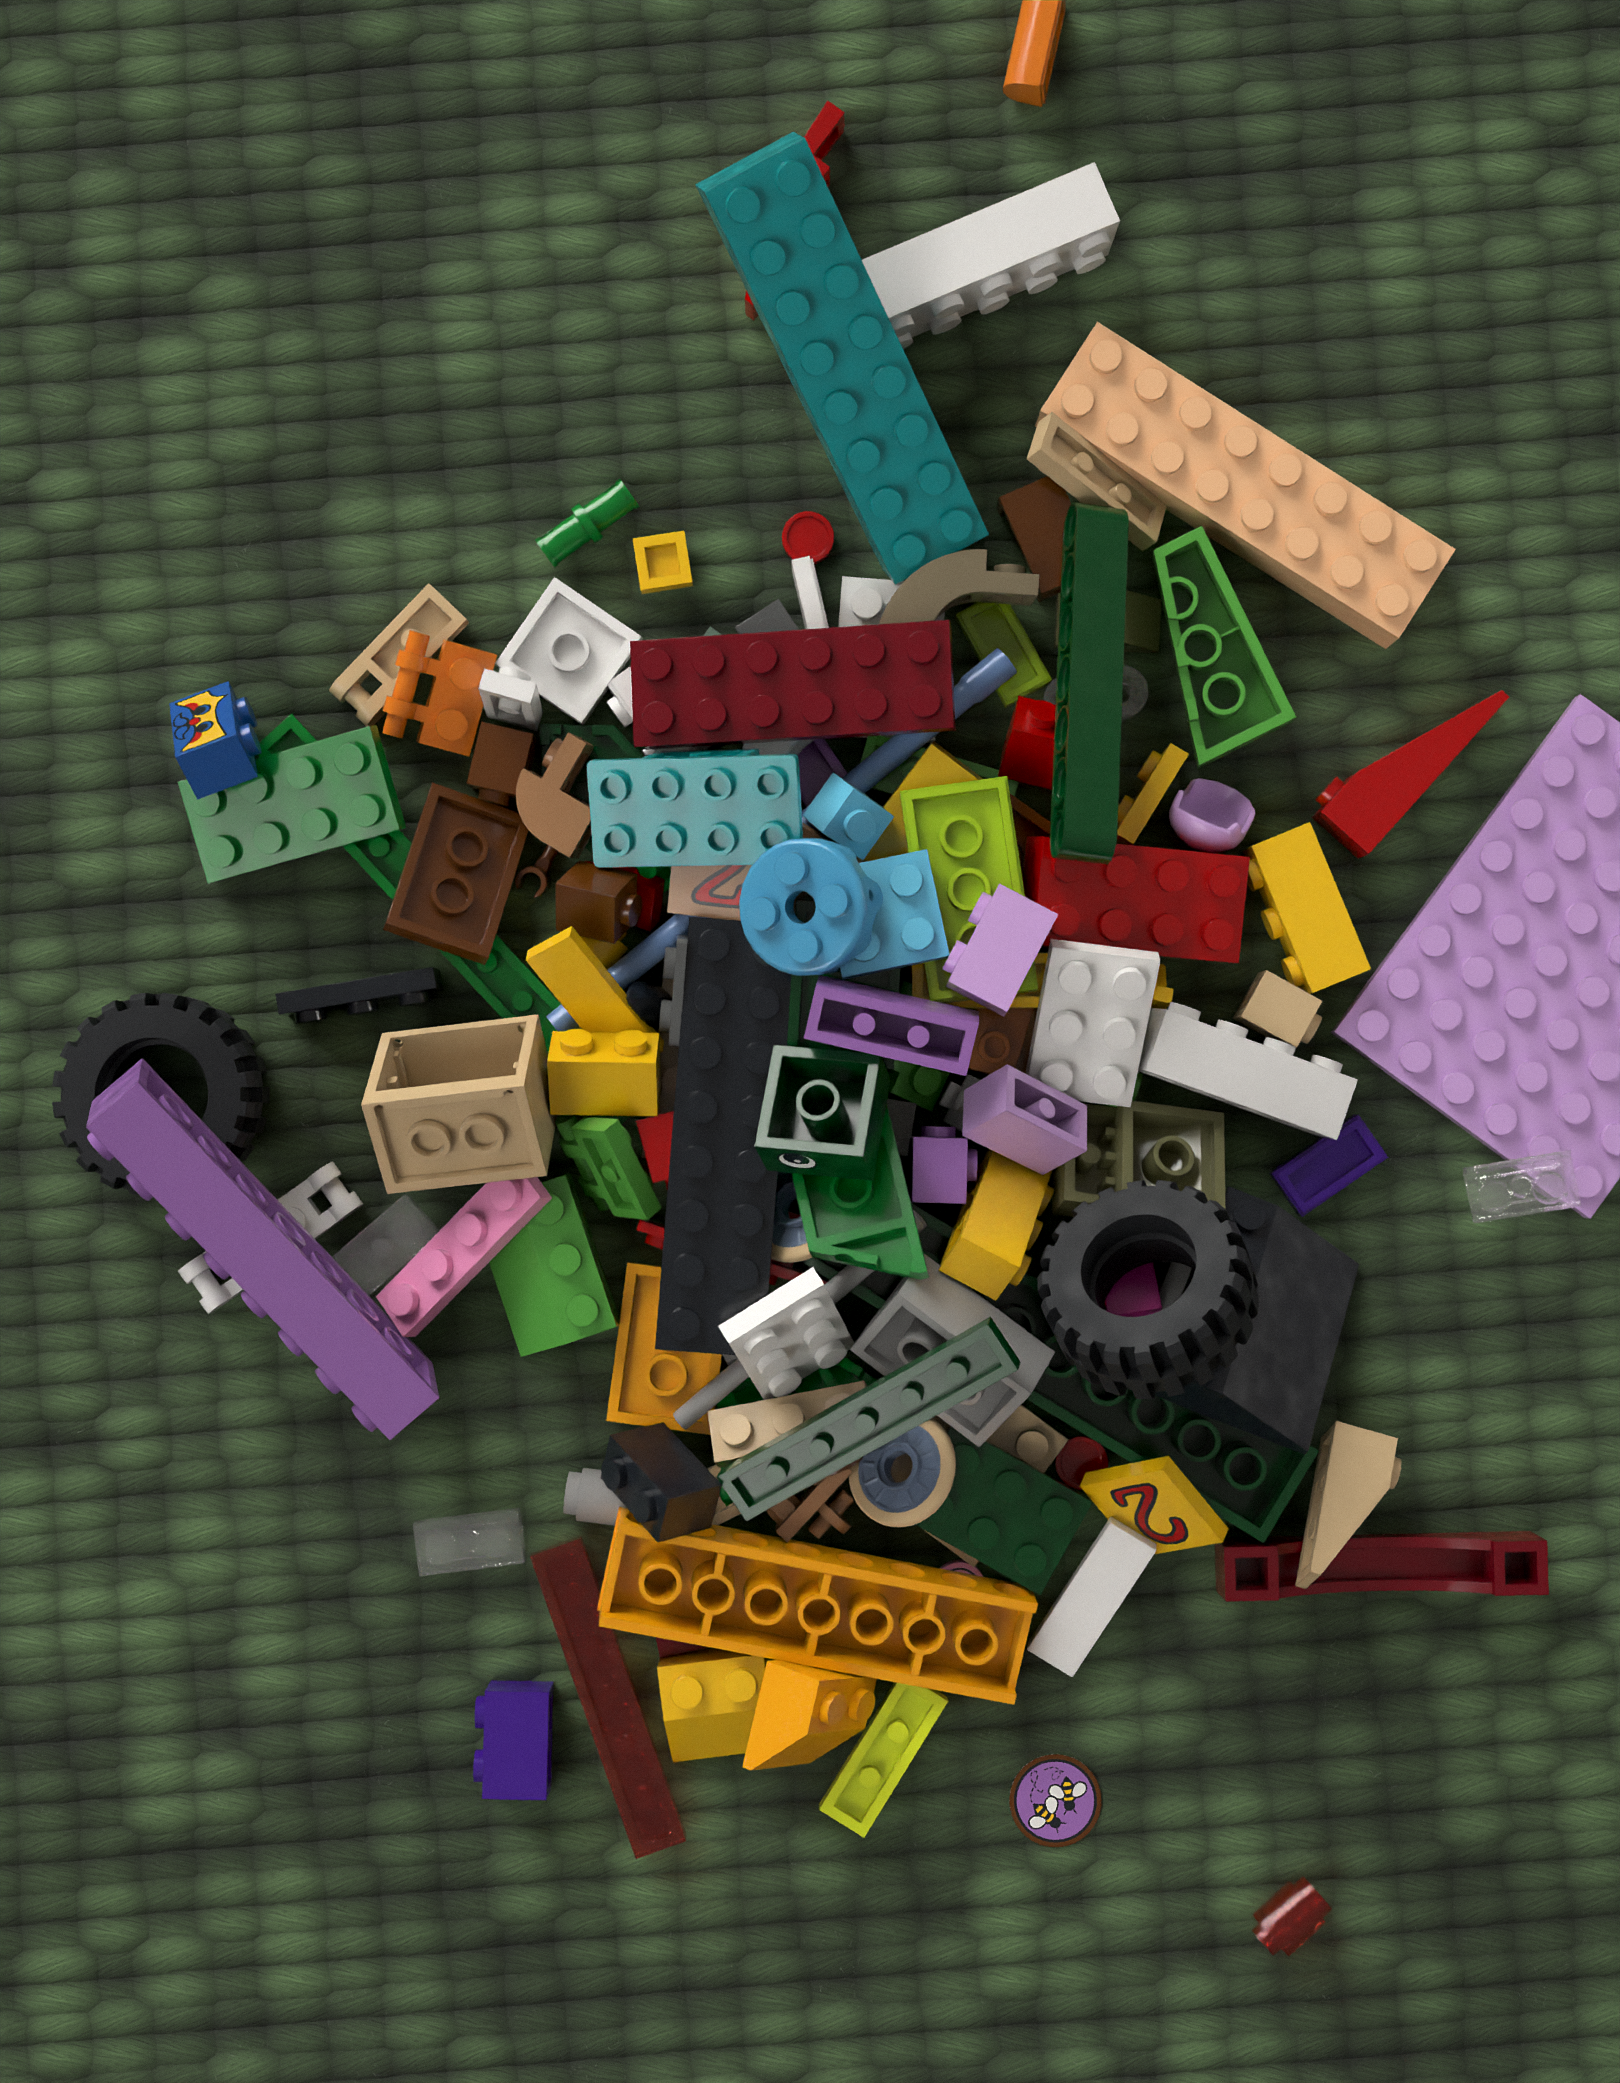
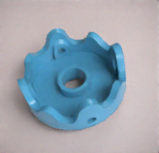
(843, 901)

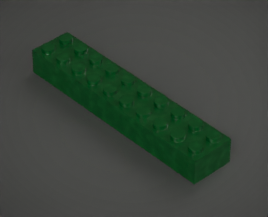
(1232, 1469)

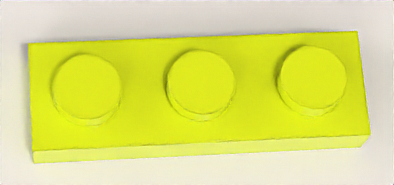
(882, 1756)

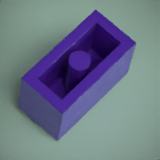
(516, 1740)

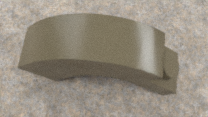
(956, 581)

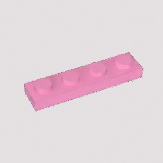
(460, 1251)

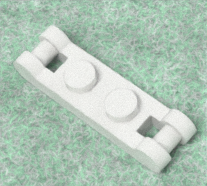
(303, 1209)

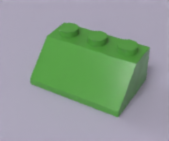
(554, 1276)

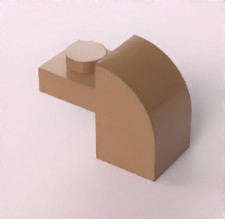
(547, 804)

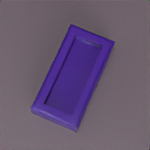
(1328, 1166)

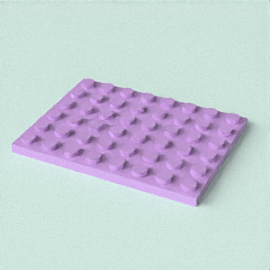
(1511, 969)

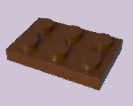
(457, 874)

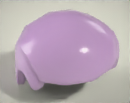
(1211, 816)

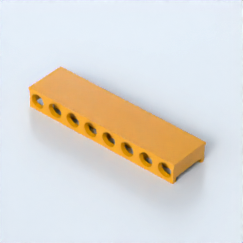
(819, 1607)

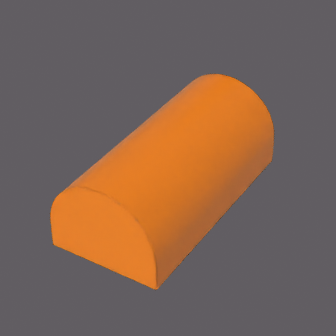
(1034, 51)

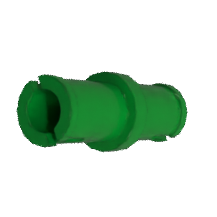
(587, 523)

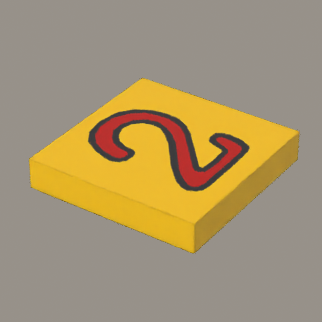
(1156, 1503)

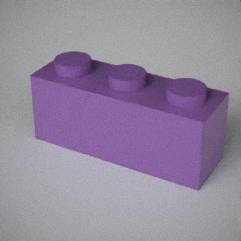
(892, 1025)

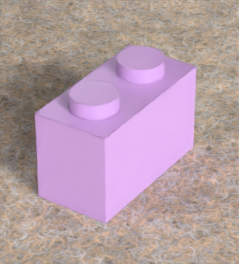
(1000, 948)
(1025, 1120)

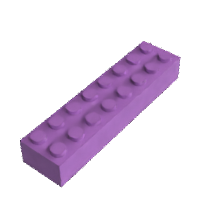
(262, 1249)

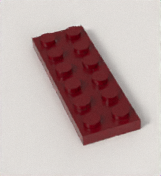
(793, 685)

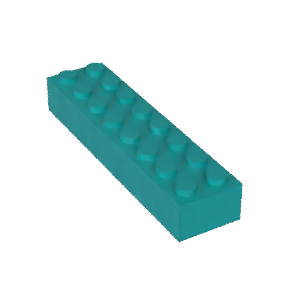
(842, 355)

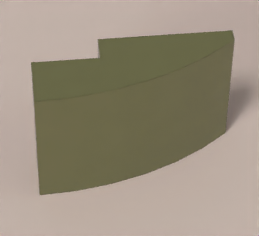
(1146, 1145)

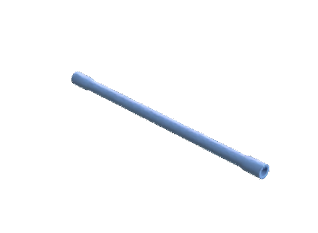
(971, 689)

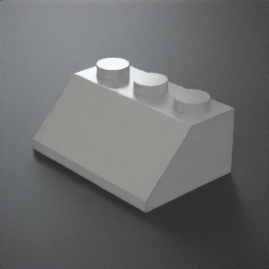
(933, 1311)

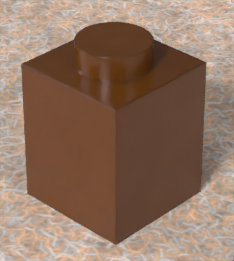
(499, 761)
(597, 901)

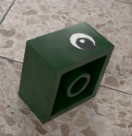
(823, 1112)

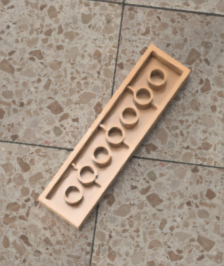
(1249, 488)

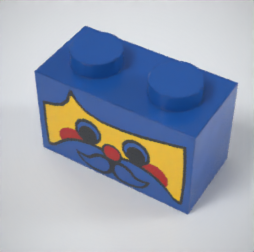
(215, 739)

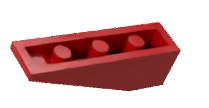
(1379, 795)

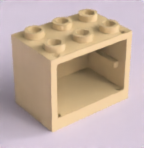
(460, 1104)

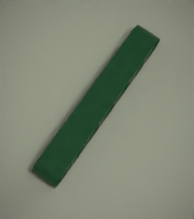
(1089, 684)

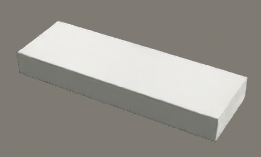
(1091, 1596)

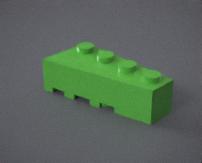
(1217, 656)

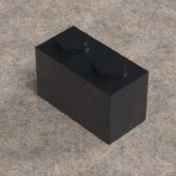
(660, 1481)

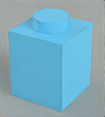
(848, 815)

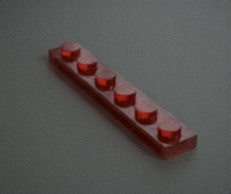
(608, 1698)

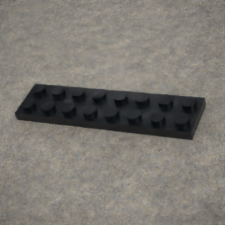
(717, 1184)

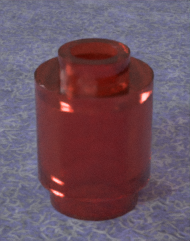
(1290, 1917)

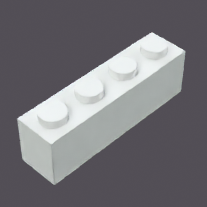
(1246, 1073)

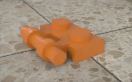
(454, 699)

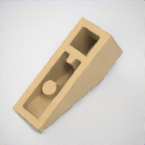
(1349, 1480)

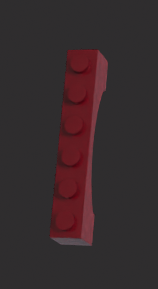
(1453, 1562)

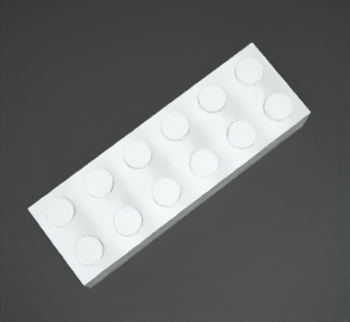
(995, 254)

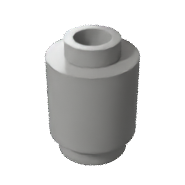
(590, 1498)

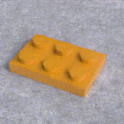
(651, 1381)

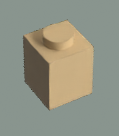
(1279, 1010)

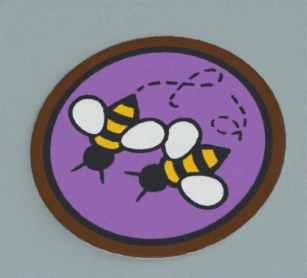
(1055, 1800)

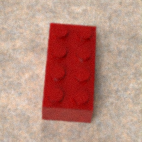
(1143, 899)

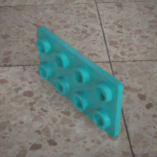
(692, 807)

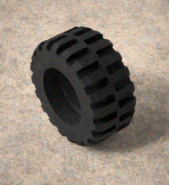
(161, 1019)
(1169, 1345)

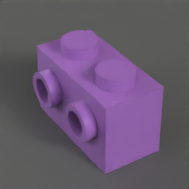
(940, 1166)

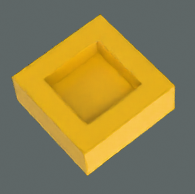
(662, 562)

